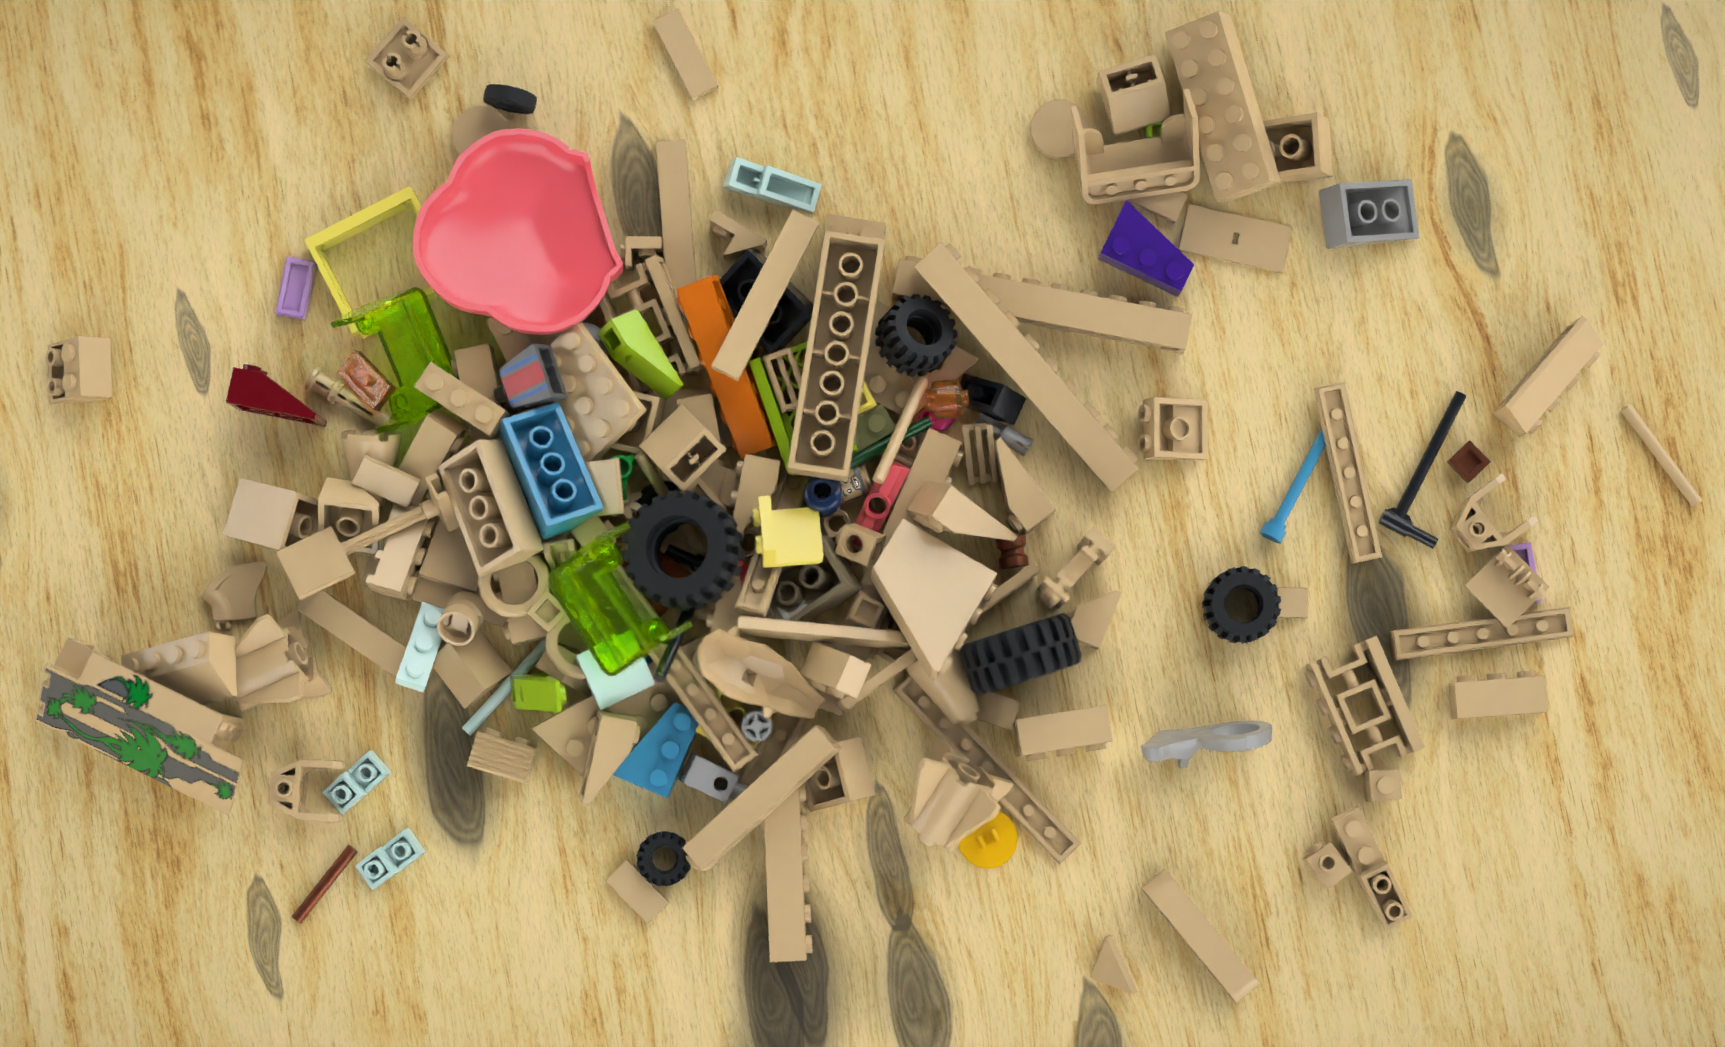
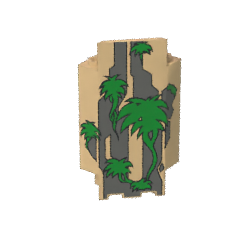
(142, 724)

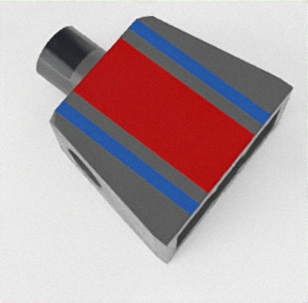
(531, 379)

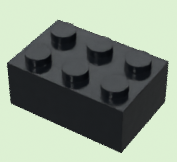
(789, 316)

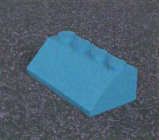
(550, 469)

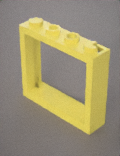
(351, 226)

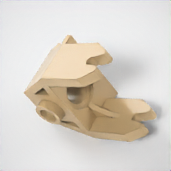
(1472, 515)
(295, 800)

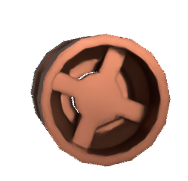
(1013, 558)

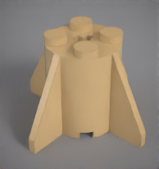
(275, 665)
(952, 797)

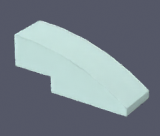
(771, 185)

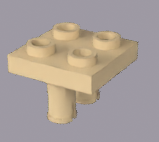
(407, 58)

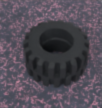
(902, 349)
(1266, 597)

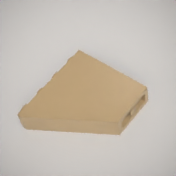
(931, 593)

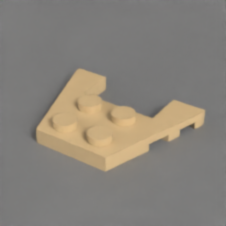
(895, 388)

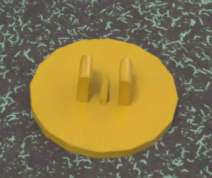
(991, 843)

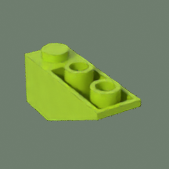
(638, 351)
(537, 692)

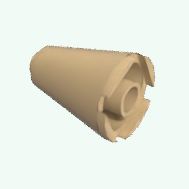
(380, 446)
(949, 691)

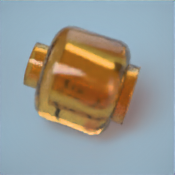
(946, 399)

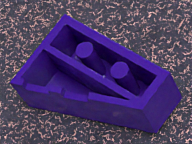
(1145, 252)

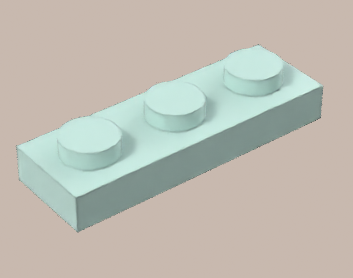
(421, 649)

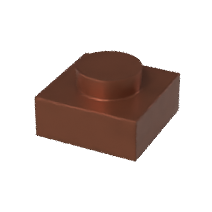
(1468, 461)

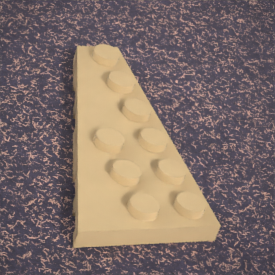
(572, 729)

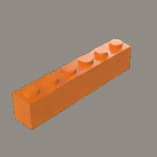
(739, 400)

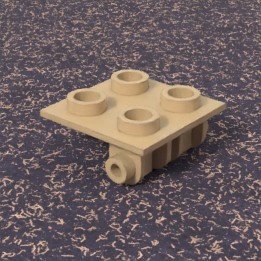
(1507, 586)

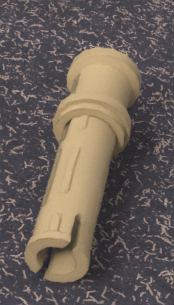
(336, 392)

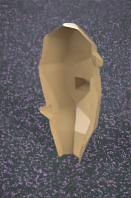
(755, 675)

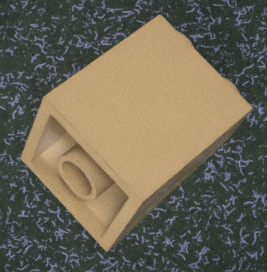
(268, 517)

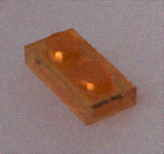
(366, 380)

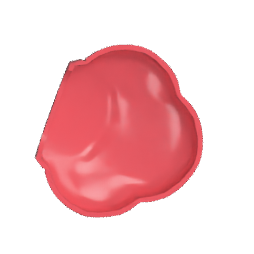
(518, 234)

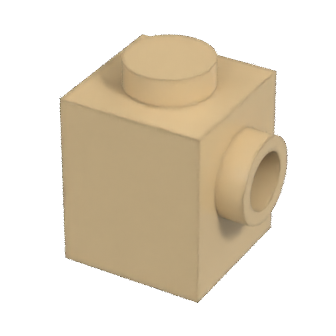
(1326, 864)

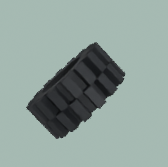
(646, 864)

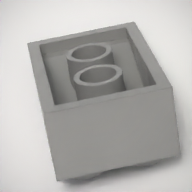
(1368, 213)

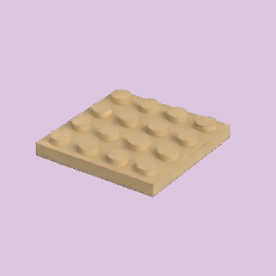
(598, 400)

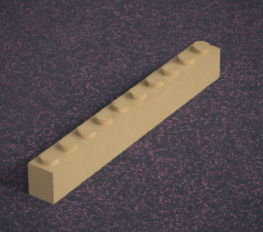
(1067, 310)
(1026, 366)
(932, 464)
(518, 583)

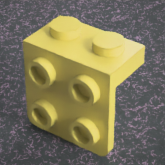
(787, 535)

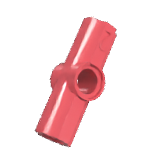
(888, 492)

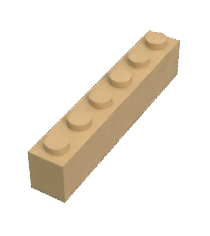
(786, 880)

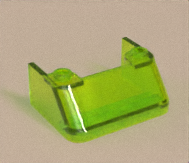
(410, 342)
(603, 610)

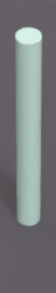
(503, 690)

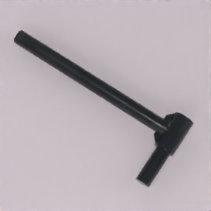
(1397, 518)
(671, 649)

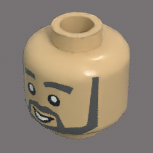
(857, 485)

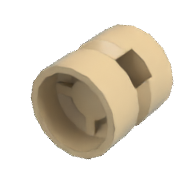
(461, 618)

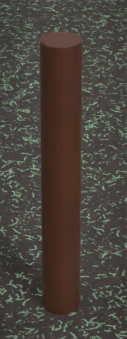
(324, 884)

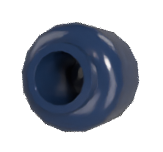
(831, 493)

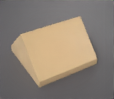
(471, 668)

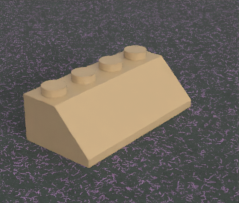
(1549, 377)
(490, 506)
(194, 666)

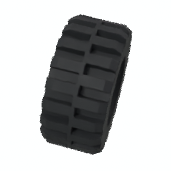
(649, 533)
(1020, 654)

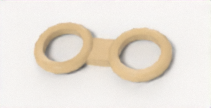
(541, 608)

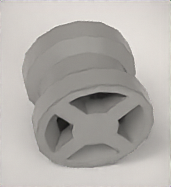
(756, 733)

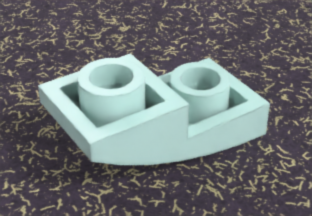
(356, 782)
(390, 858)

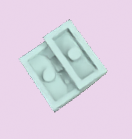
(612, 689)

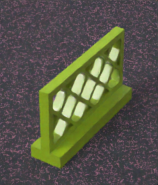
(780, 422)

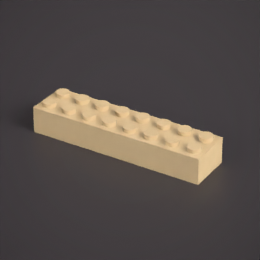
(836, 356)

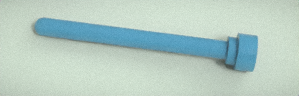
(1275, 527)

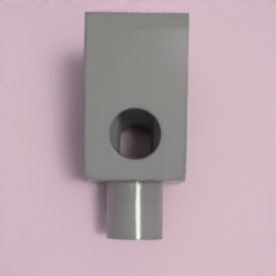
(702, 773)

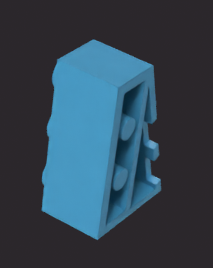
(661, 753)

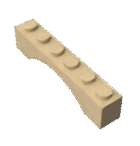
(757, 478)

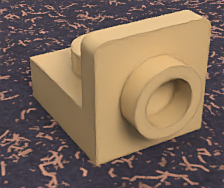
(643, 245)

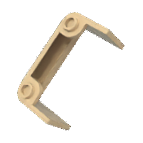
(1139, 166)

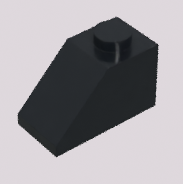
(993, 399)

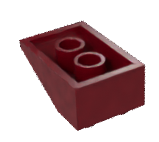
(257, 393)

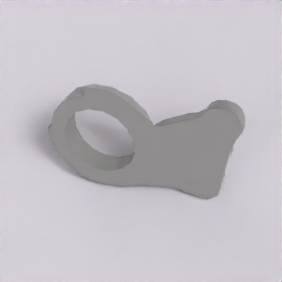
(1227, 736)

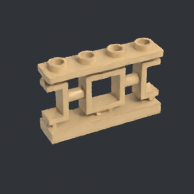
(667, 316)
(1094, 548)
(1388, 695)

